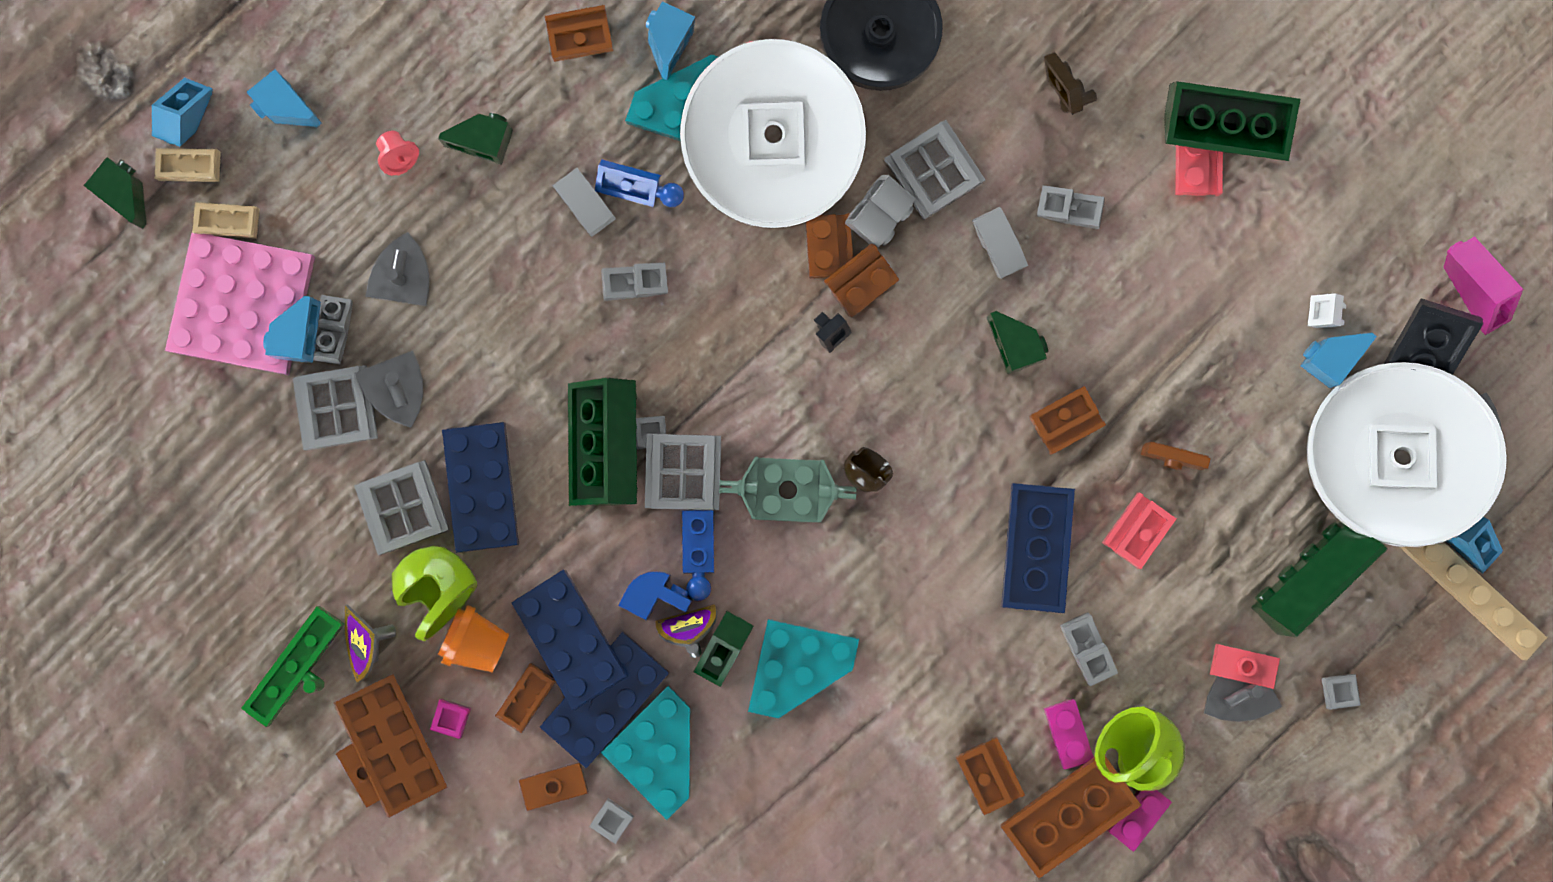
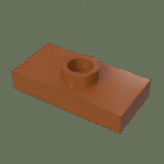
(1175, 457)
(526, 698)
(357, 774)
(553, 786)

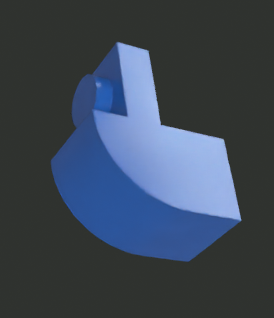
(648, 589)

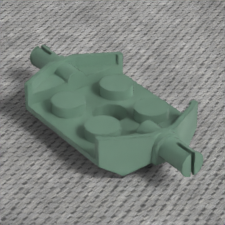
(813, 483)

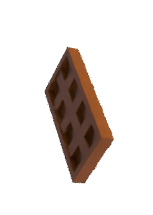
(390, 745)

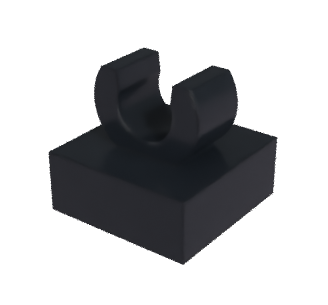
(831, 331)

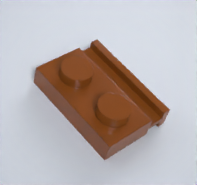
(579, 33)
(828, 244)
(861, 280)
(1067, 420)
(990, 776)

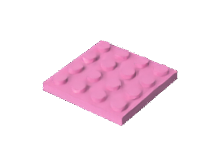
(232, 296)

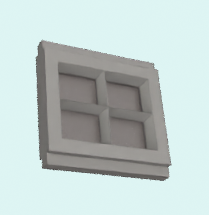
(935, 169)
(333, 409)
(682, 471)
(401, 507)

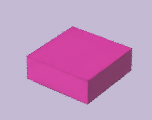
(450, 718)

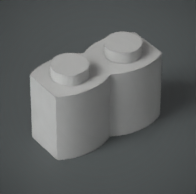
(880, 211)

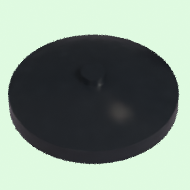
(881, 41)

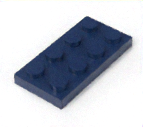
(480, 487)
(1038, 548)
(569, 639)
(594, 724)

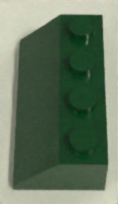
(1230, 120)
(602, 442)
(1316, 579)

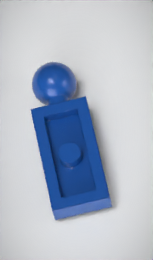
(636, 185)
(698, 551)

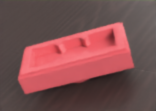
(1244, 666)

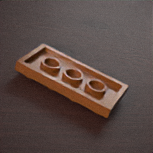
(1069, 817)

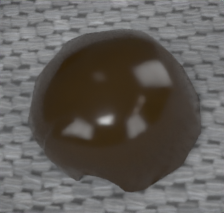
(867, 470)

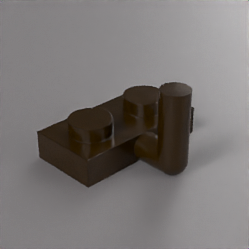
(1070, 91)

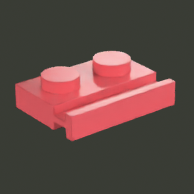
(1198, 172)
(1139, 530)

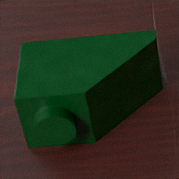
(480, 137)
(119, 190)
(1017, 342)
(723, 648)

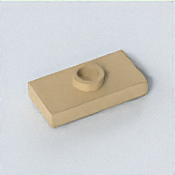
(187, 165)
(226, 220)

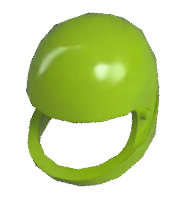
(436, 580)
(1147, 748)

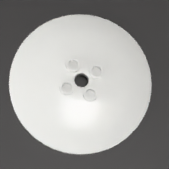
(727, 123)
(1442, 426)

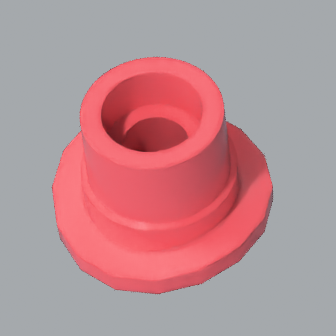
(395, 153)

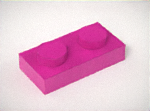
(1068, 734)
(1139, 823)

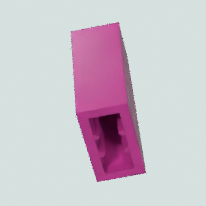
(1482, 283)

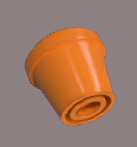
(473, 641)

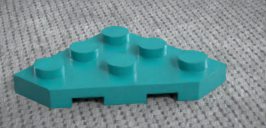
(661, 104)
(798, 665)
(656, 752)

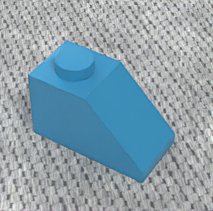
(668, 36)
(280, 102)
(180, 111)
(294, 332)
(1335, 357)
(1478, 545)

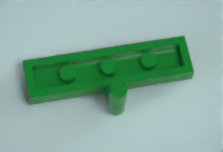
(294, 667)

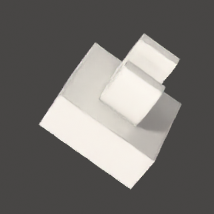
(1326, 310)

